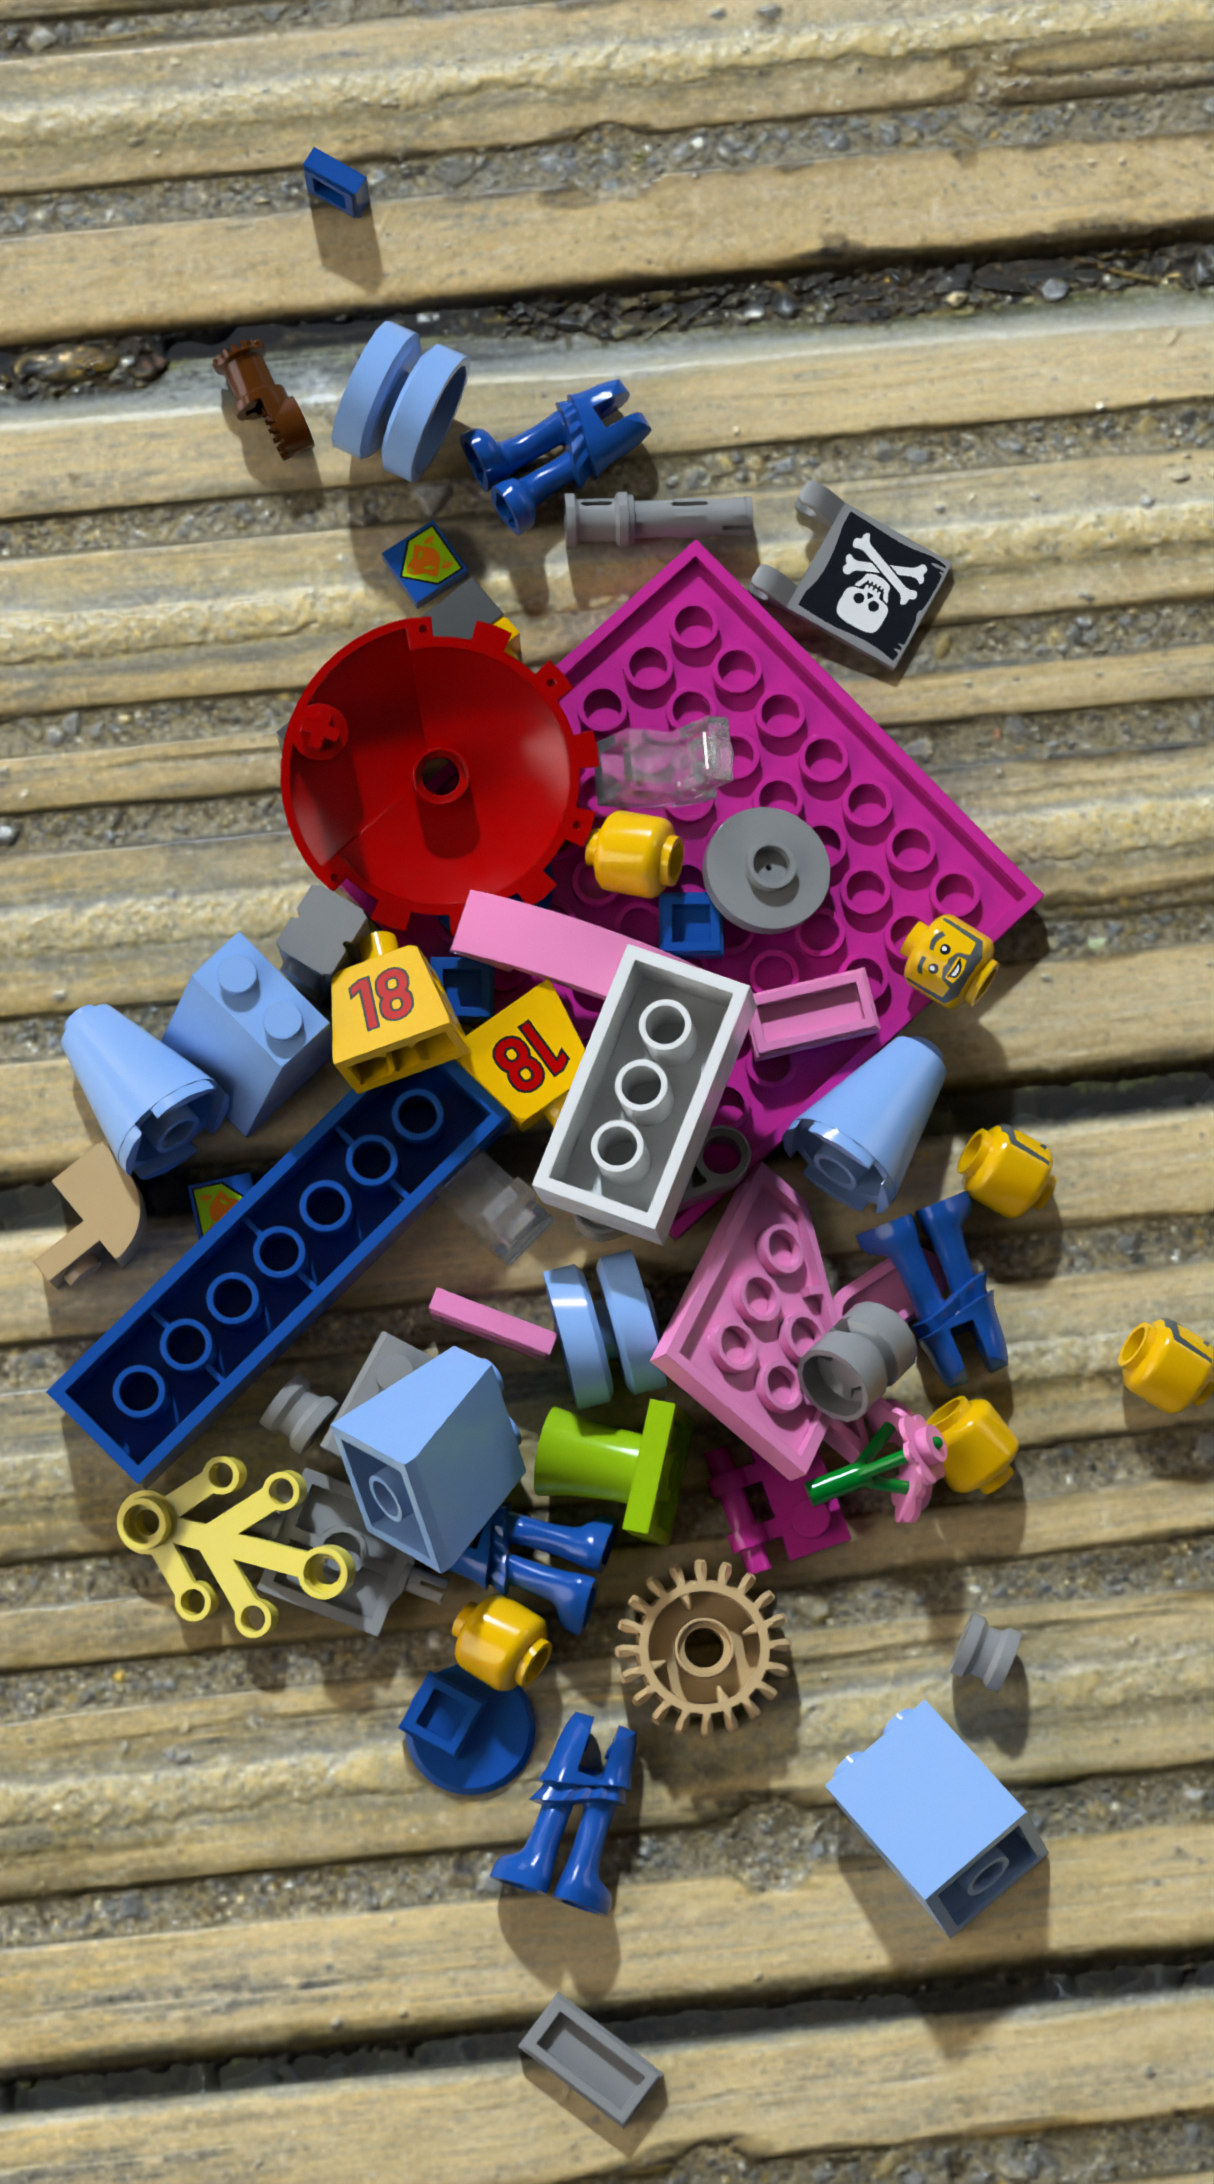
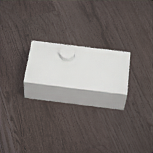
(645, 1094)

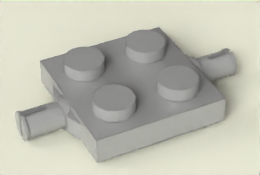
(382, 1571)

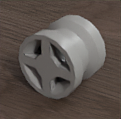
(299, 1413)
(985, 1652)

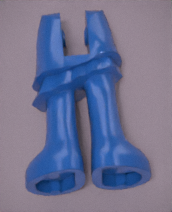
(574, 424)
(968, 1306)
(571, 1592)
(562, 1788)

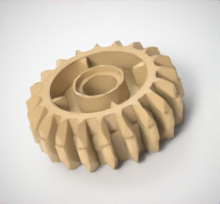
(744, 1642)

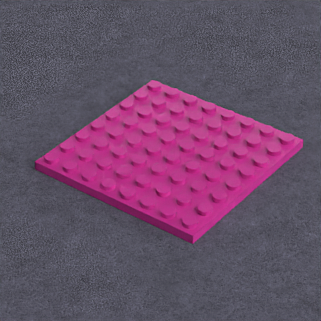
(800, 745)

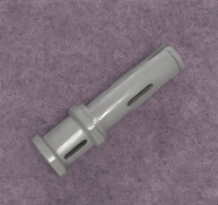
(624, 519)

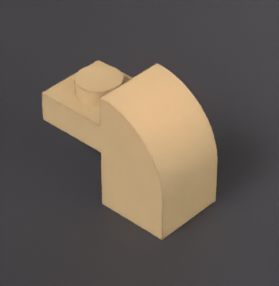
(111, 1216)

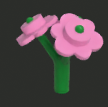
(918, 1462)

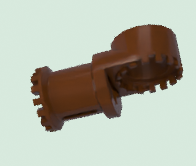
(260, 397)

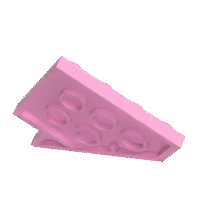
(748, 1322)

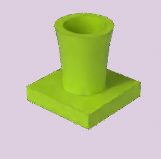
(619, 1465)

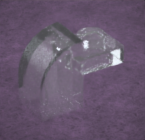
(664, 767)
(494, 1207)

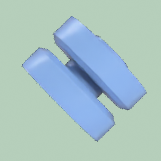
(400, 401)
(606, 1329)

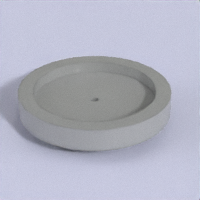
(762, 898)

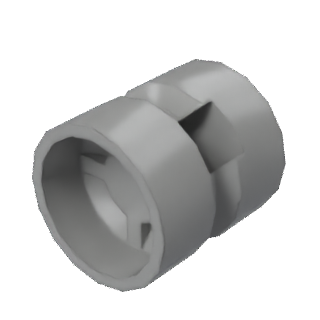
(857, 1361)

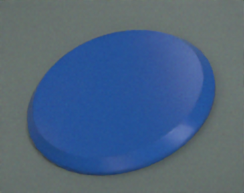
(495, 1747)

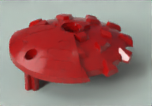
(360, 756)

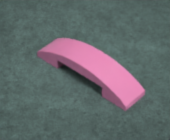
(542, 943)

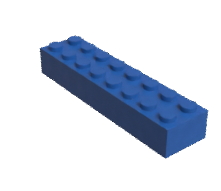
(274, 1265)

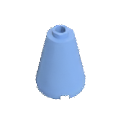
(140, 1090)
(870, 1124)

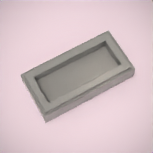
(590, 2060)

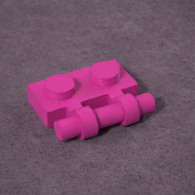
(794, 1520)

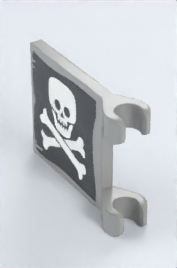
(863, 583)

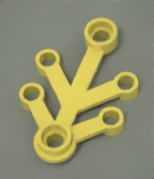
(225, 1544)

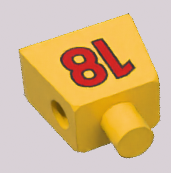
(391, 1015)
(527, 1056)

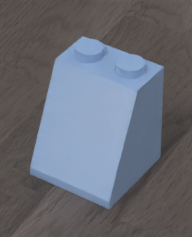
(249, 1032)
(432, 1456)
(937, 1817)

